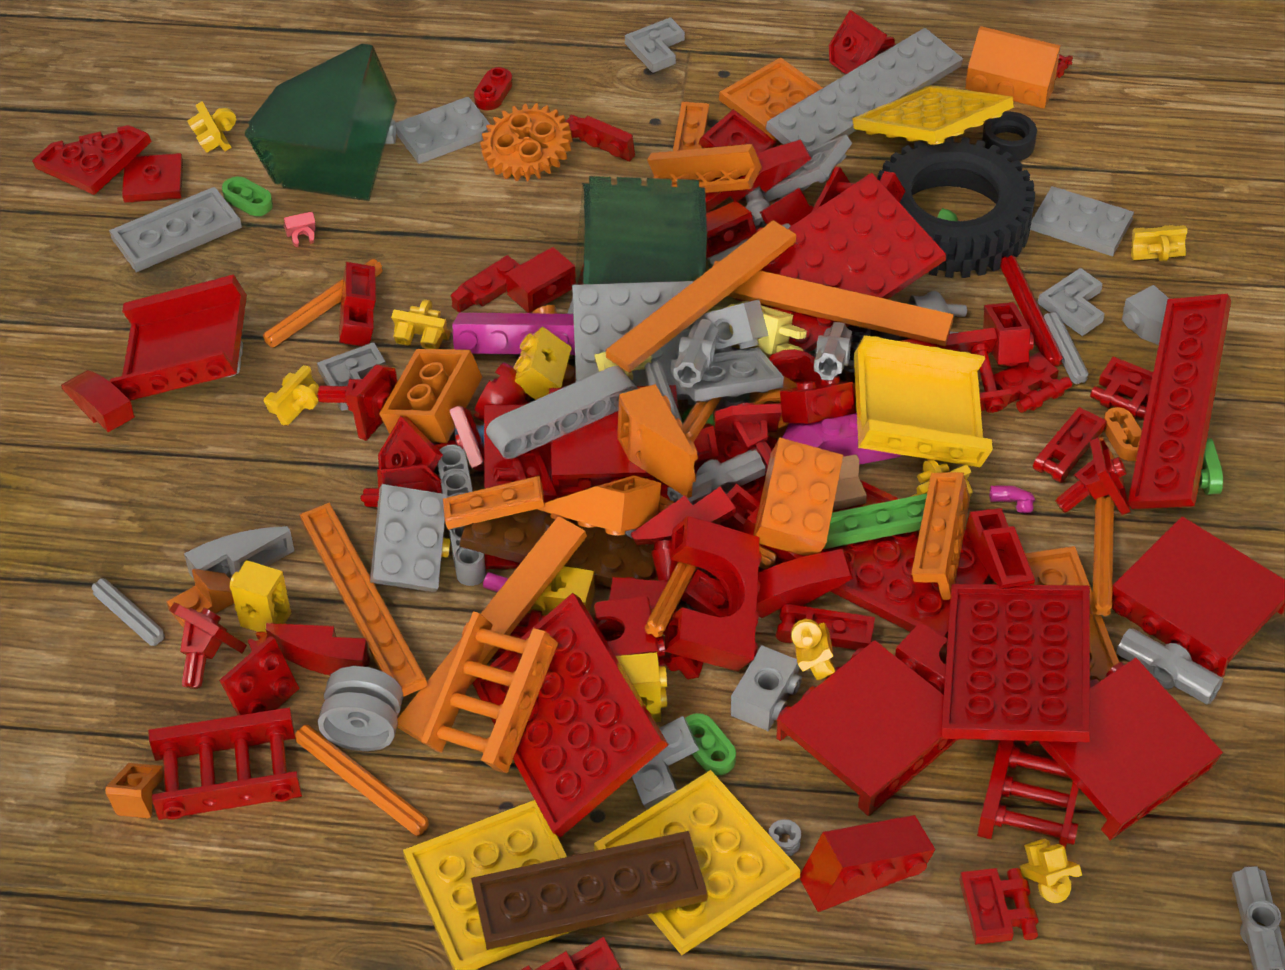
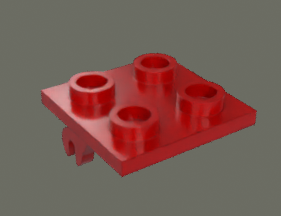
(260, 679)

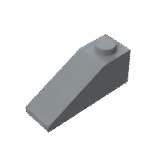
(1146, 313)

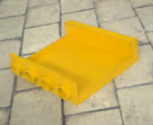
(919, 401)

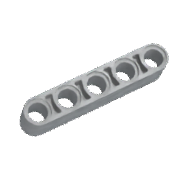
(559, 412)
(455, 481)

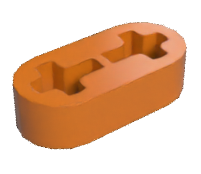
(1118, 436)

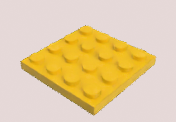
(933, 114)
(732, 850)
(448, 862)

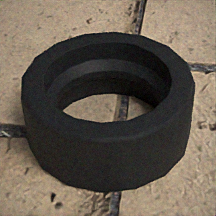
(1013, 123)

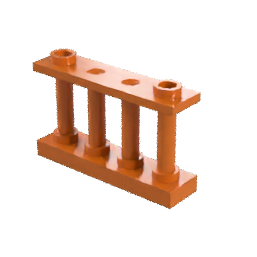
(518, 704)

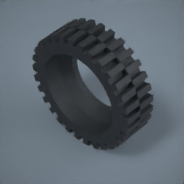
(977, 241)

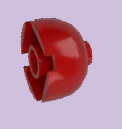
(501, 391)

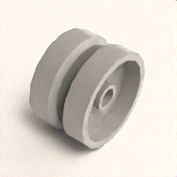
(360, 708)

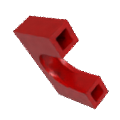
(735, 562)

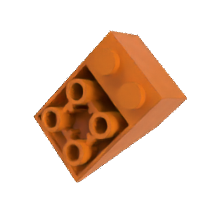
(656, 438)
(612, 506)

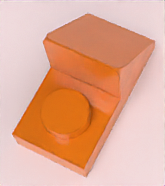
(210, 592)
(132, 789)

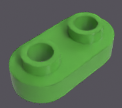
(247, 196)
(1211, 473)
(712, 745)

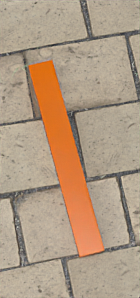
(700, 296)
(846, 307)
(362, 598)
(503, 612)

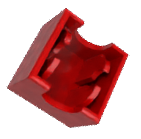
(624, 625)

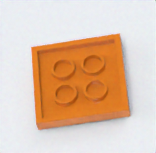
(768, 93)

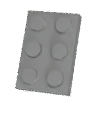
(442, 129)
(817, 169)
(1082, 221)
(736, 374)
(408, 538)

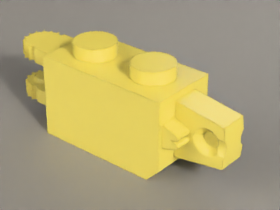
(779, 329)

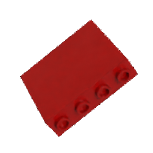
(182, 337)
(593, 456)
(1199, 595)
(870, 724)
(1138, 747)

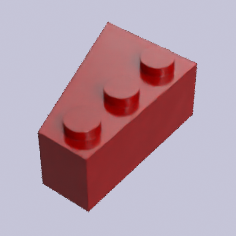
(864, 859)

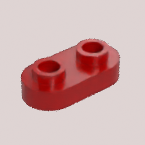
(493, 89)

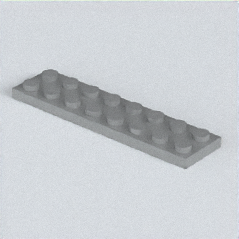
(884, 79)

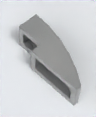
(231, 551)

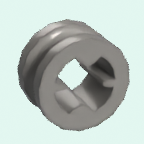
(786, 827)

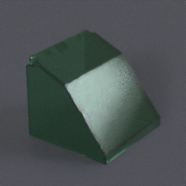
(327, 126)
(641, 231)

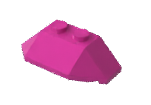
(837, 436)

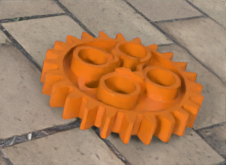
(526, 142)

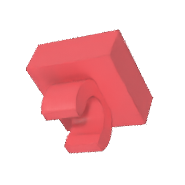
(299, 225)

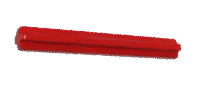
(1030, 310)

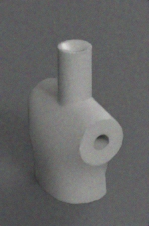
(935, 301)

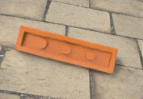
(708, 164)
(942, 531)

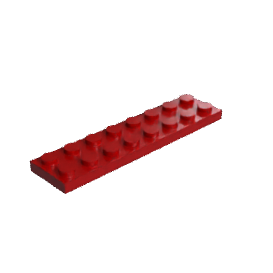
(1180, 403)

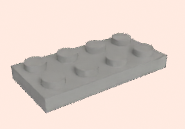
(175, 229)

